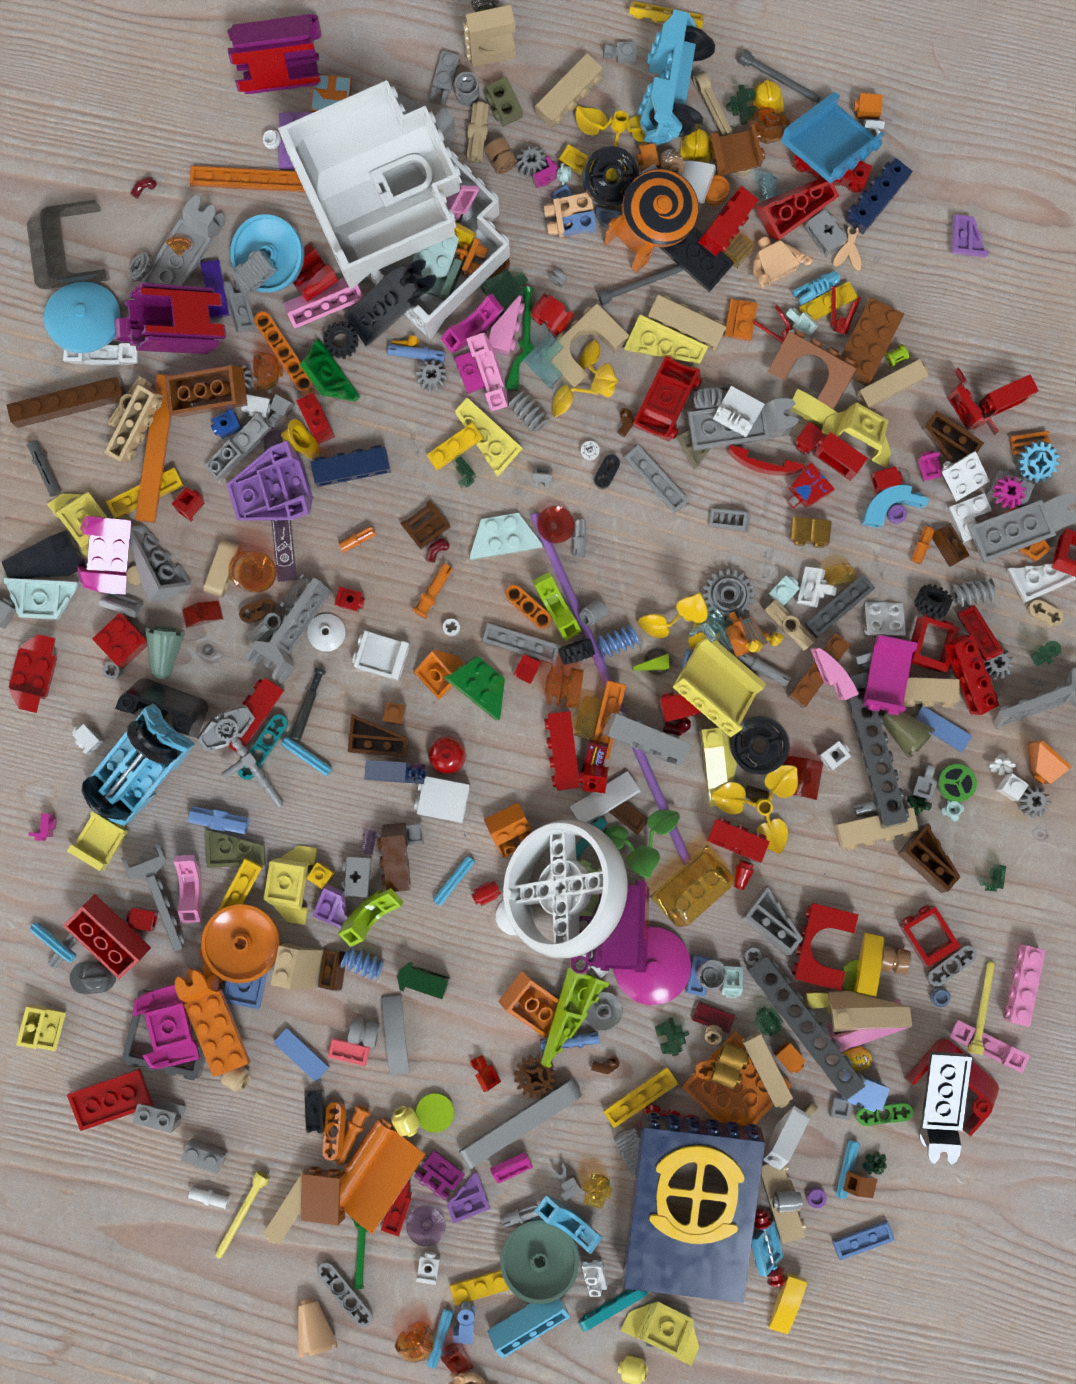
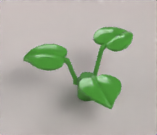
(645, 858)

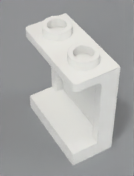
(381, 655)
(442, 799)

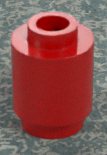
(485, 893)

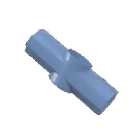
(218, 820)

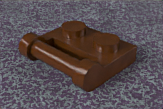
(429, 529)

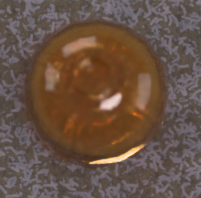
(770, 124)
(266, 370)
(416, 1343)

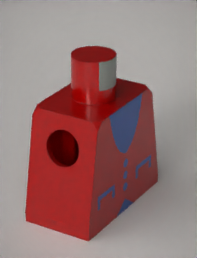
(809, 488)

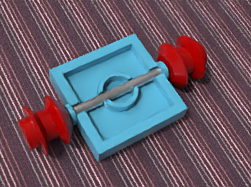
(767, 1249)

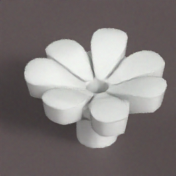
(1002, 764)

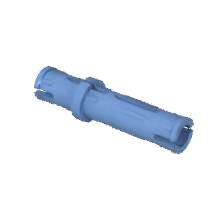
(417, 353)
(577, 1040)

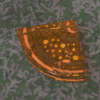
(178, 244)

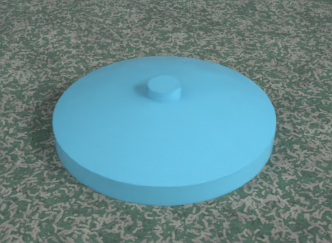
(280, 243)
(81, 317)

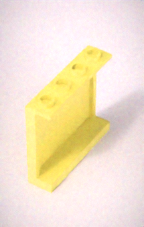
(718, 685)

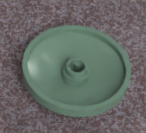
(539, 1262)

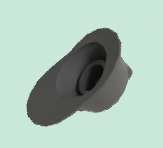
(91, 978)

